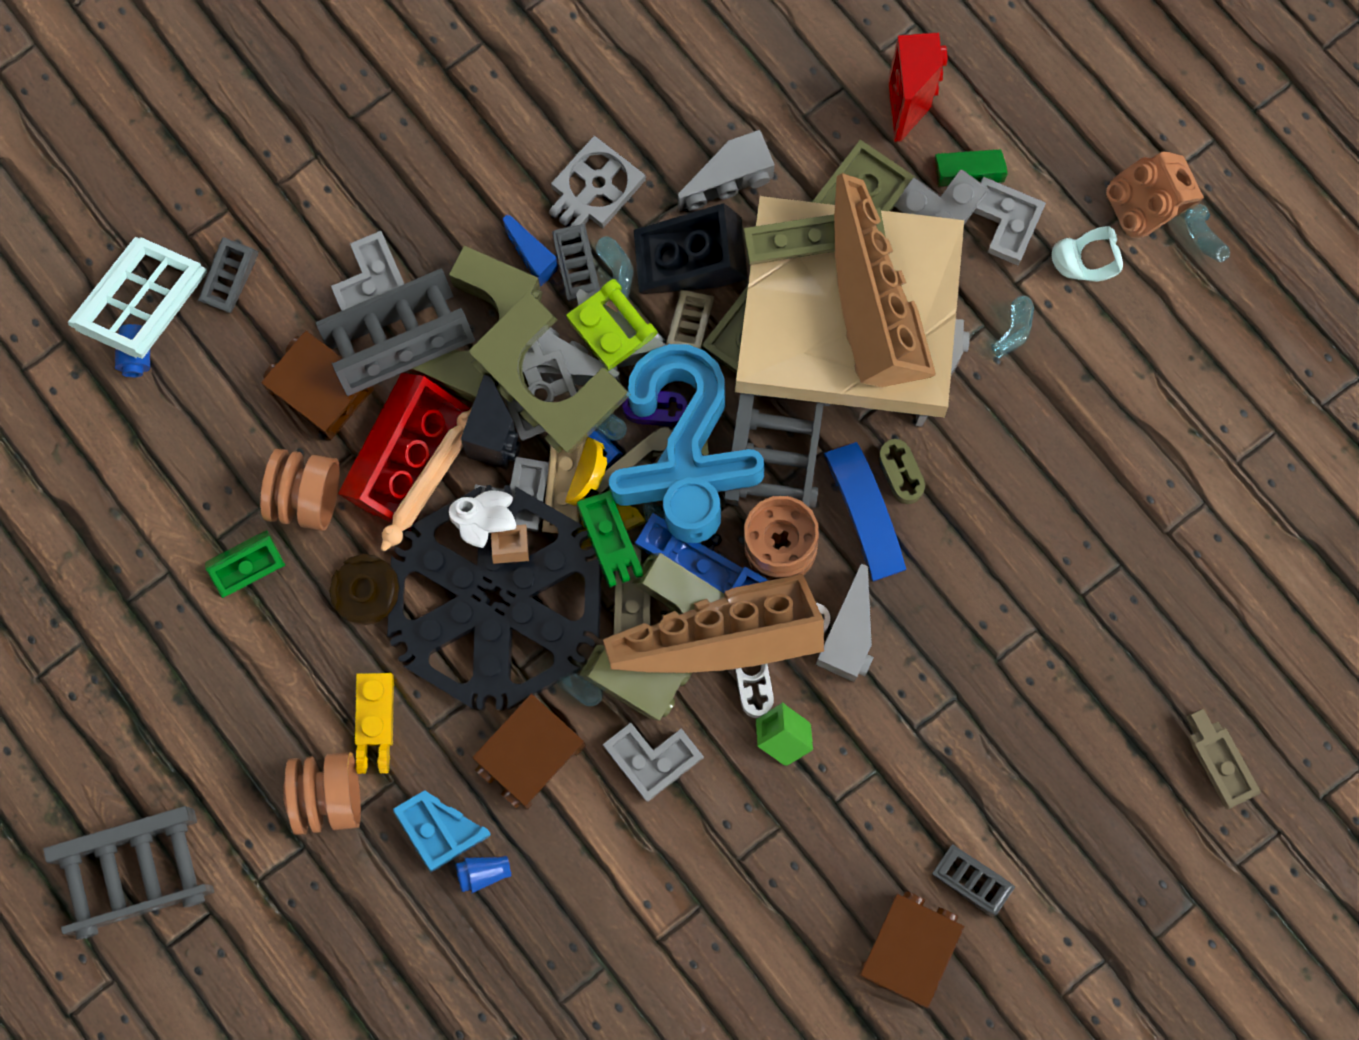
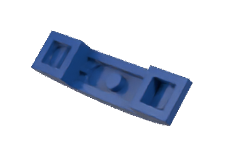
(866, 511)
(695, 557)

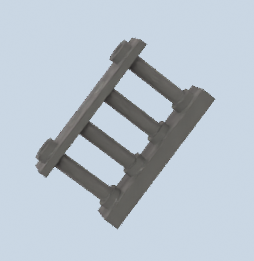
(403, 351)
(751, 419)
(105, 845)

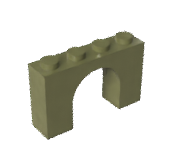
(497, 285)
(502, 356)
(652, 691)

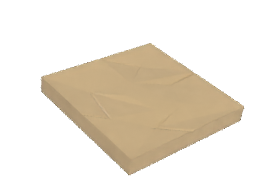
(796, 325)

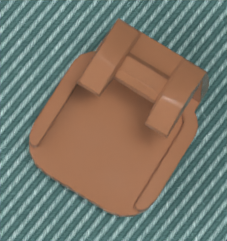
(1153, 193)

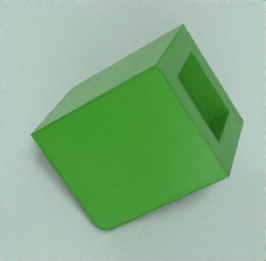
(784, 734)

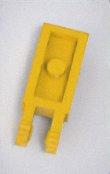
(374, 718)

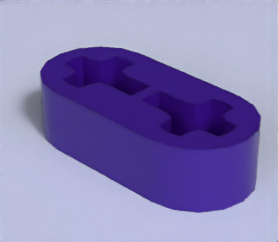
(660, 416)

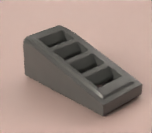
(572, 235)
(244, 269)
(992, 877)

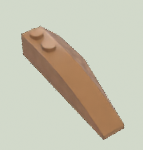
(878, 318)
(740, 630)

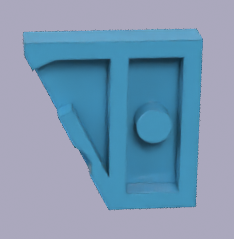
(437, 830)

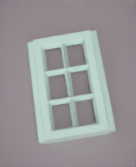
(163, 314)

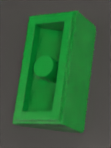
(975, 163)
(244, 564)

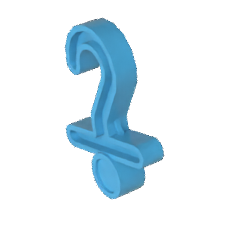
(682, 474)

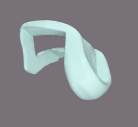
(1067, 256)

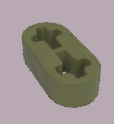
(909, 468)

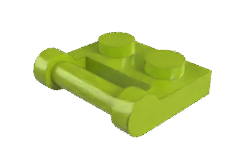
(602, 331)

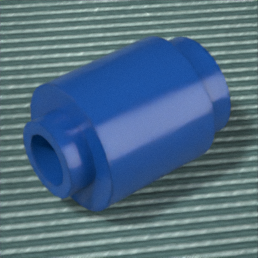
(127, 364)

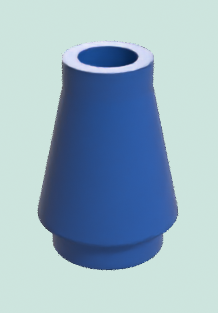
(481, 872)

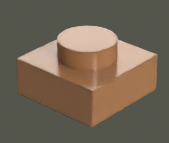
(510, 545)

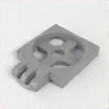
(579, 206)
(532, 360)

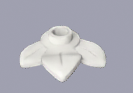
(485, 515)

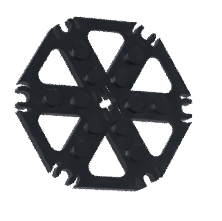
(492, 630)

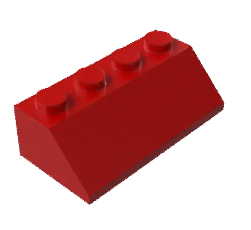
(400, 445)

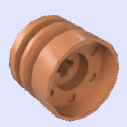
(300, 489)
(771, 523)
(316, 793)

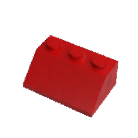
(914, 79)

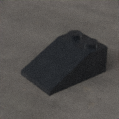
(691, 251)

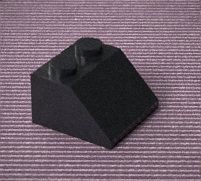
(490, 429)

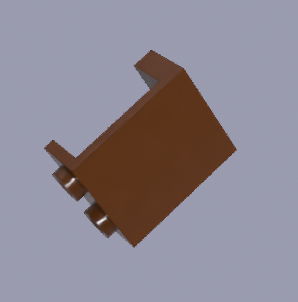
(311, 385)
(527, 752)
(912, 949)

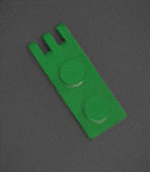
(609, 537)

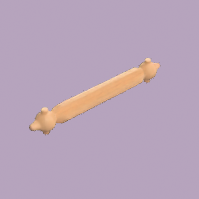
(425, 484)

